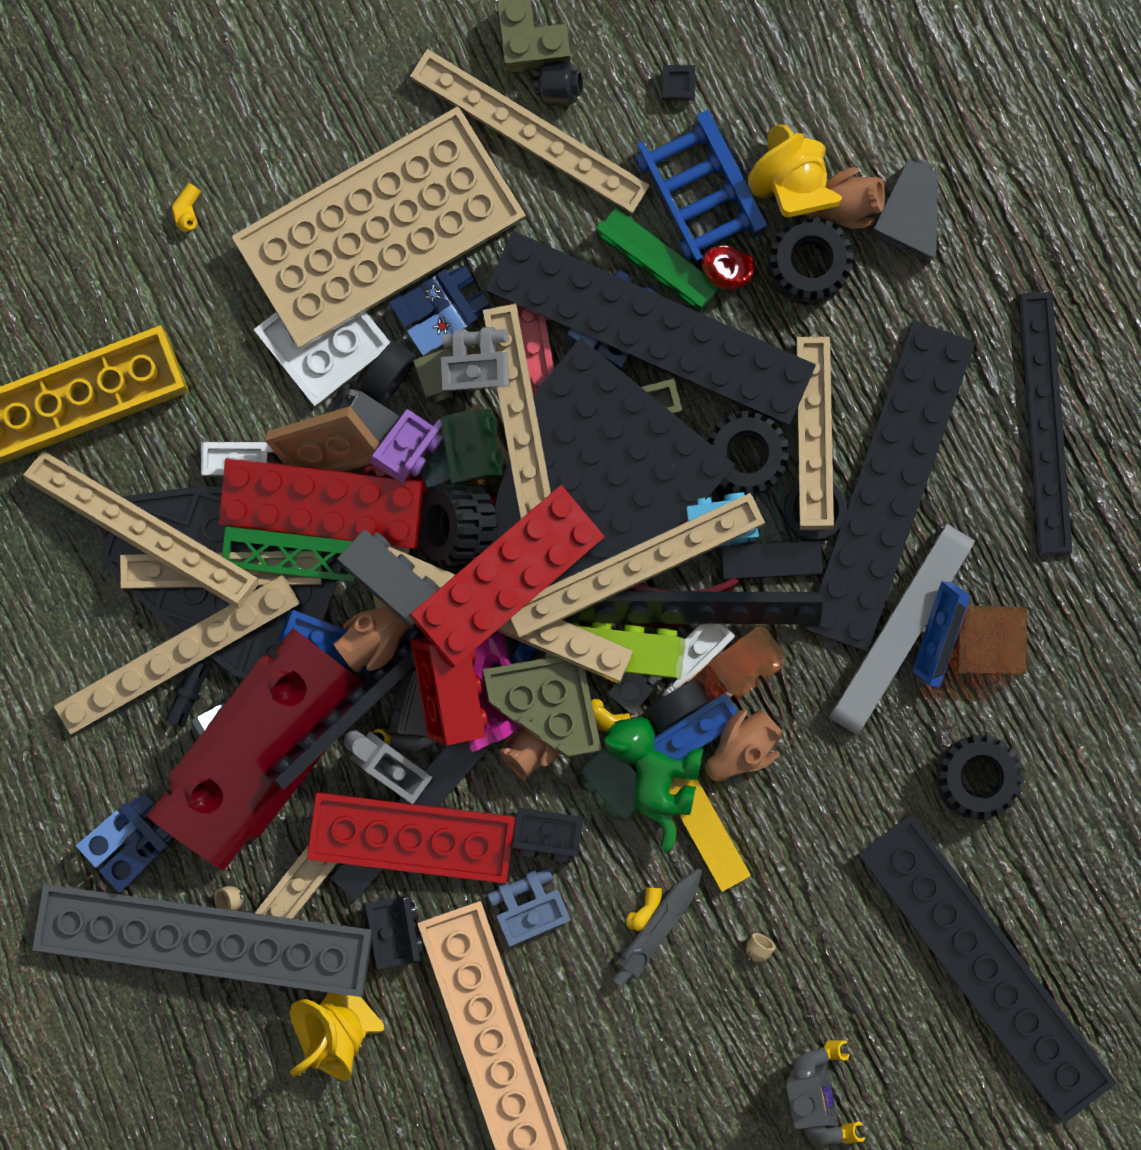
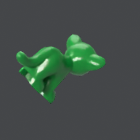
(634, 743)

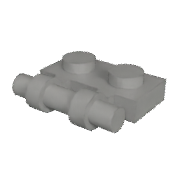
(475, 370)

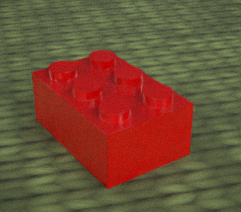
(448, 695)

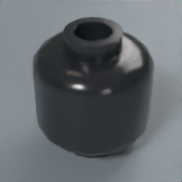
(558, 84)

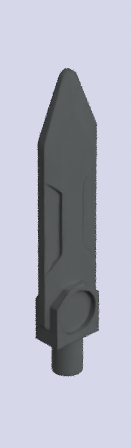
(657, 928)

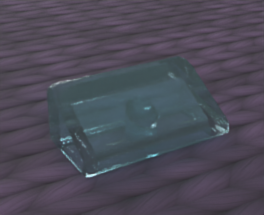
(436, 466)

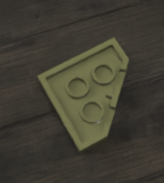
(547, 701)

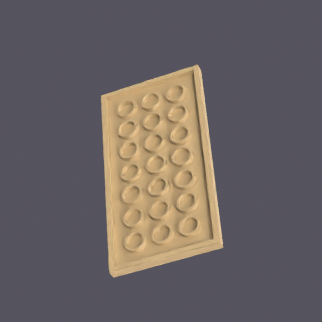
(378, 227)

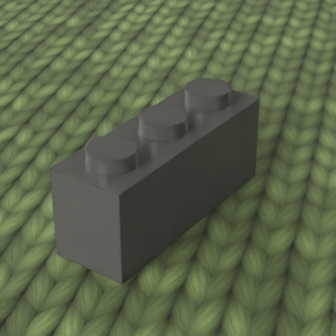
(386, 575)

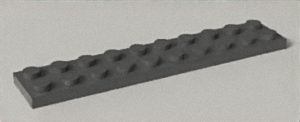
(203, 940)

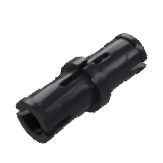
(187, 694)

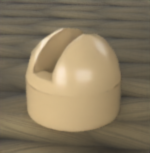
(228, 898)
(759, 947)

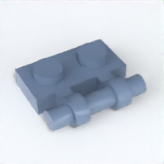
(531, 917)

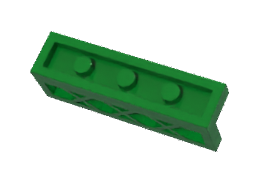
(656, 259)
(284, 540)

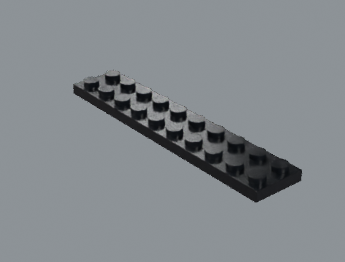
(650, 328)
(891, 484)
(987, 968)

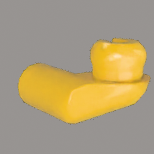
(183, 209)
(603, 717)
(638, 919)

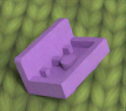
(406, 445)

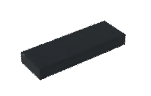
(772, 560)

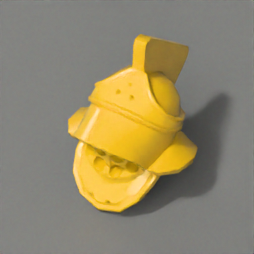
(793, 174)
(332, 1032)

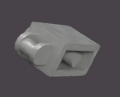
(387, 765)

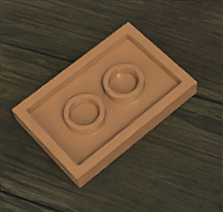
(325, 442)

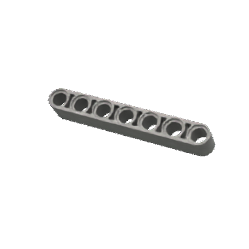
(901, 630)

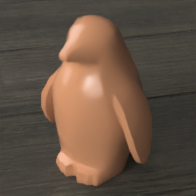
(860, 198)
(371, 638)
(744, 746)
(526, 753)

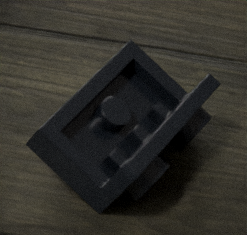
(547, 833)
(393, 932)

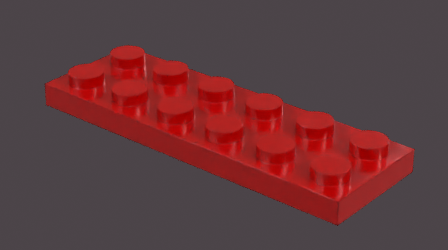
(319, 502)
(506, 576)
(410, 837)

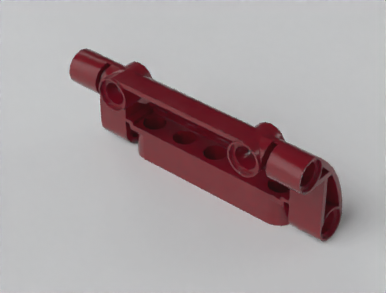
(222, 781)

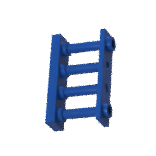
(719, 161)

